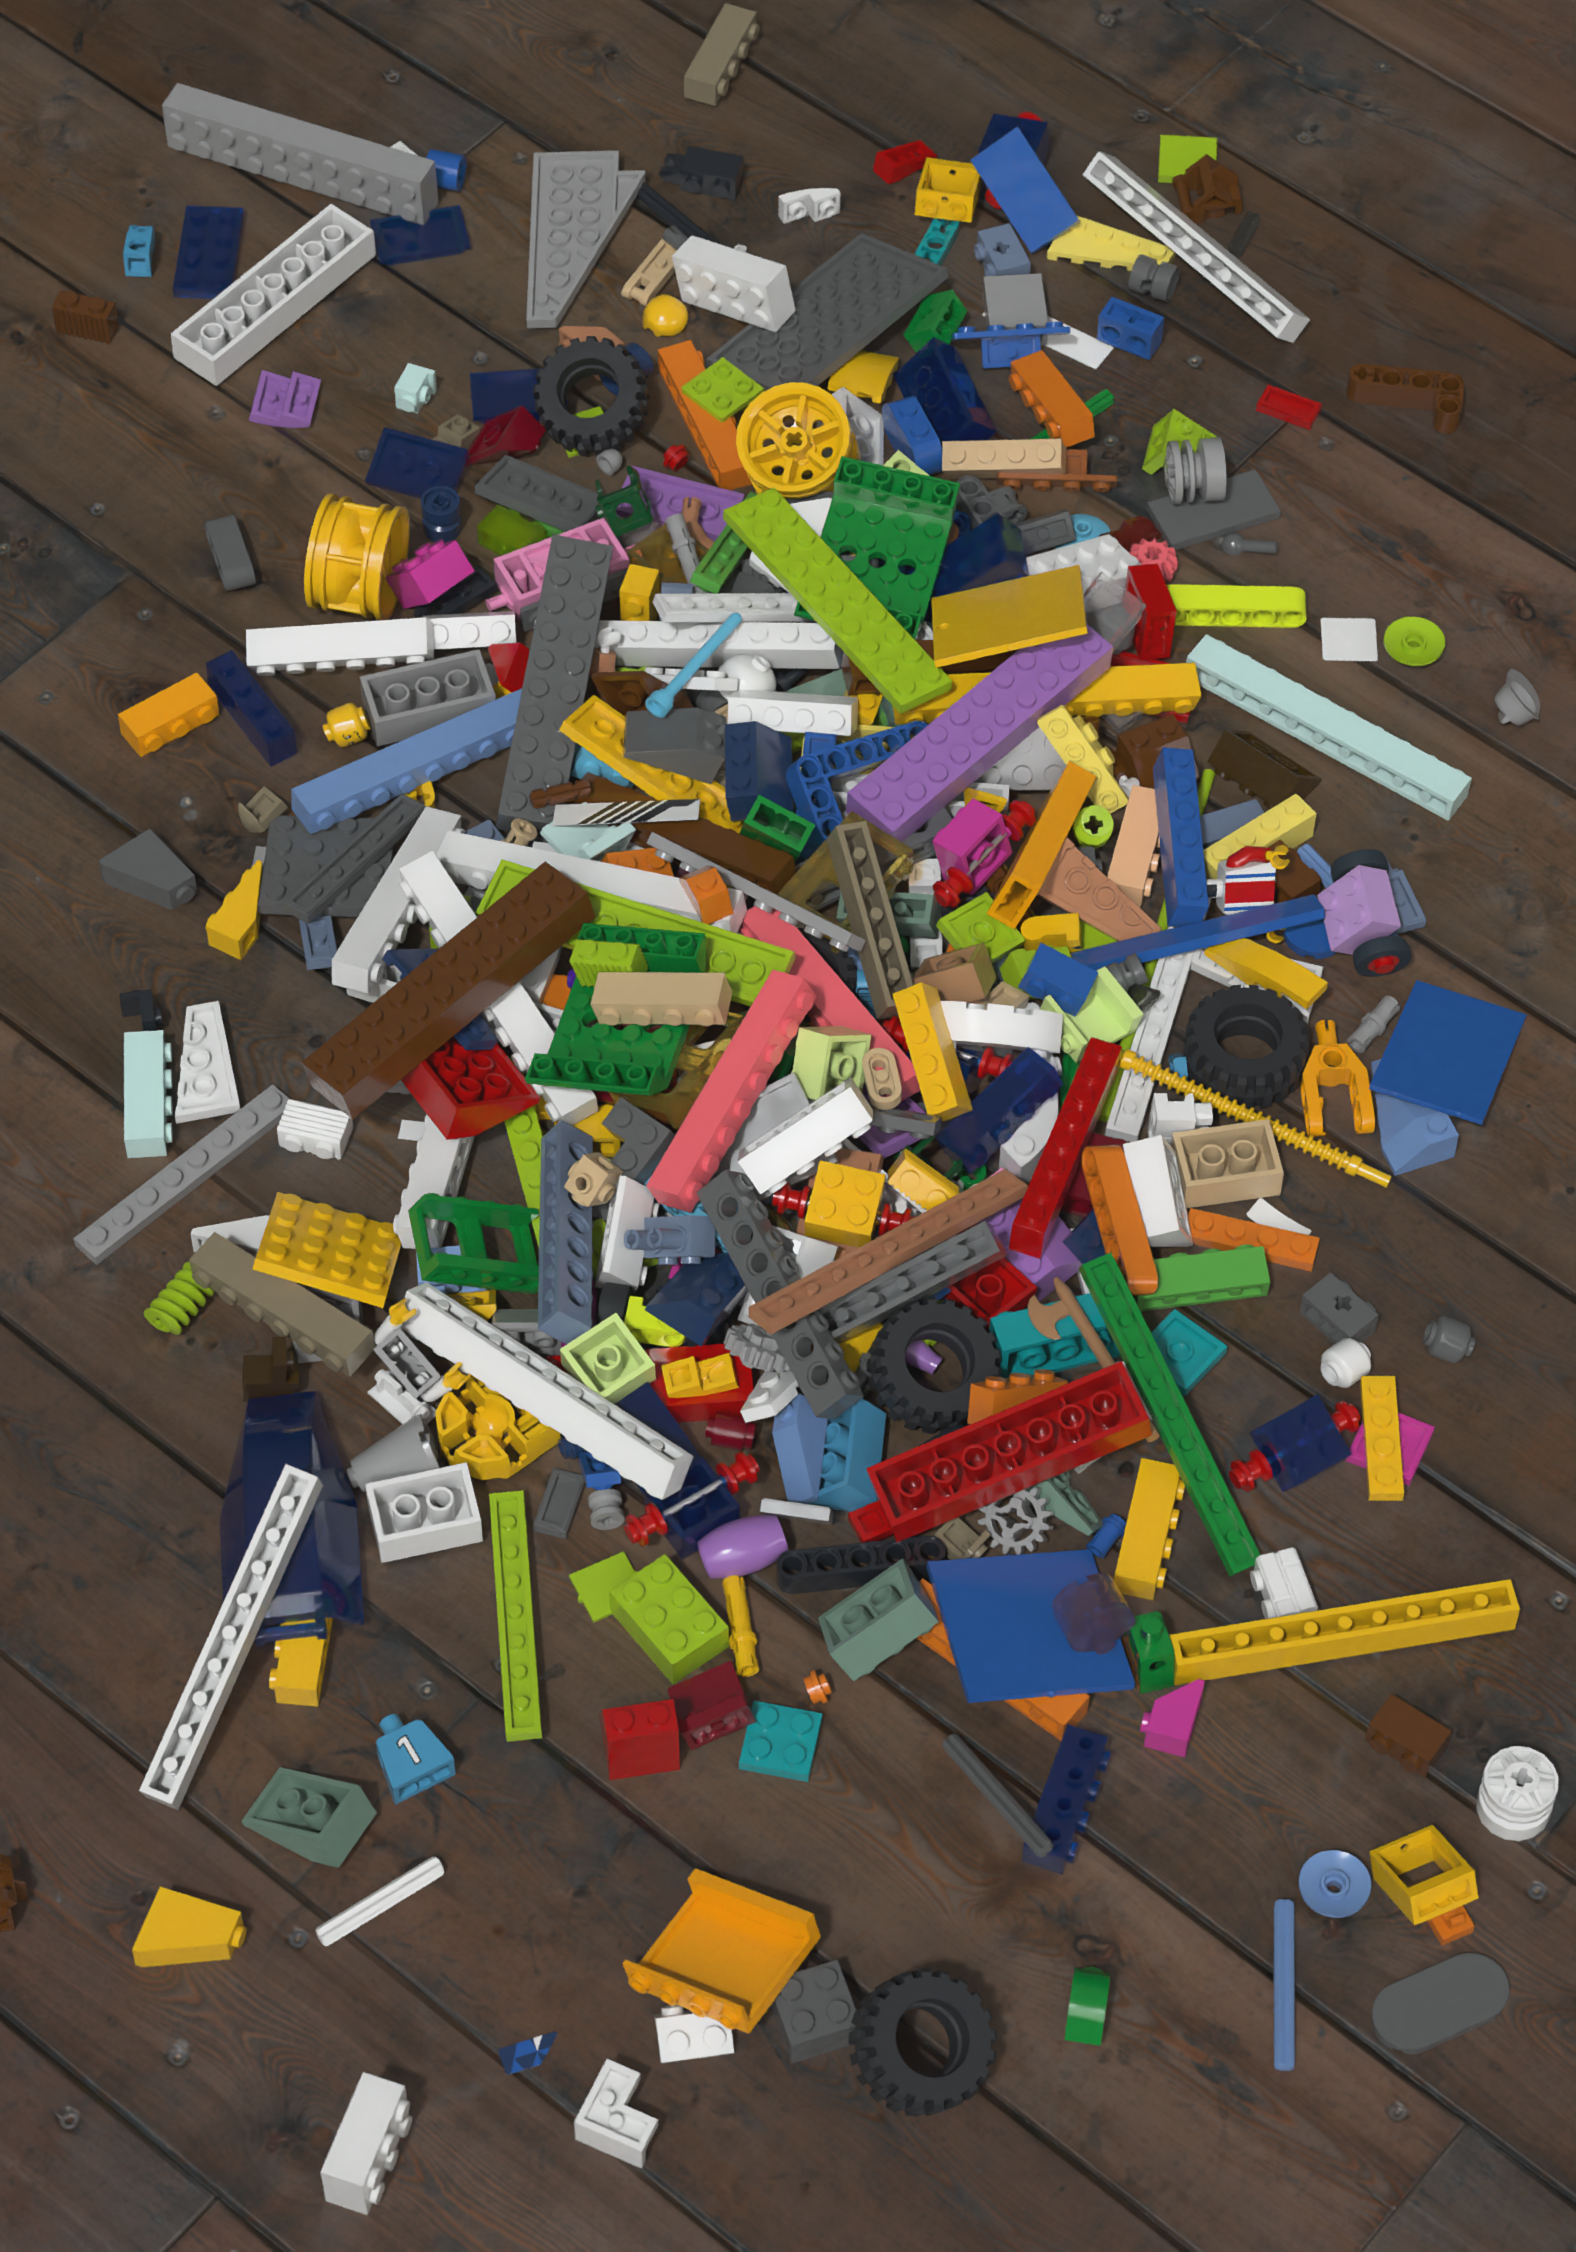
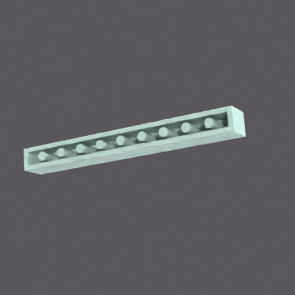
(1329, 728)

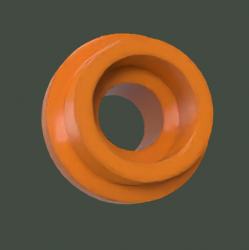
(817, 1687)

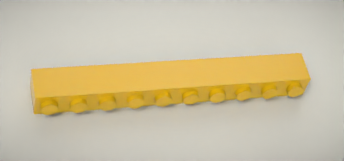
(1116, 691)
(1344, 1631)

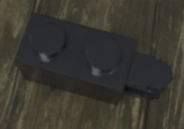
(705, 172)

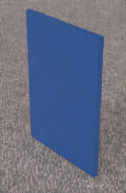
(1448, 1052)

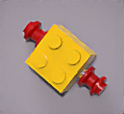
(842, 1205)

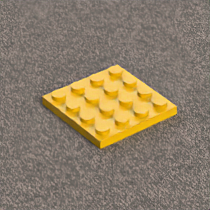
(328, 1249)

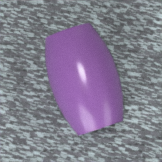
(742, 1546)

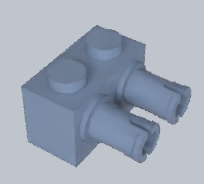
(674, 1239)

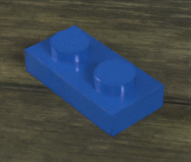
(597, 1473)

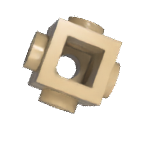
(592, 1179)

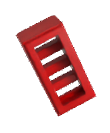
(901, 161)

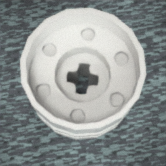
(1514, 1810)

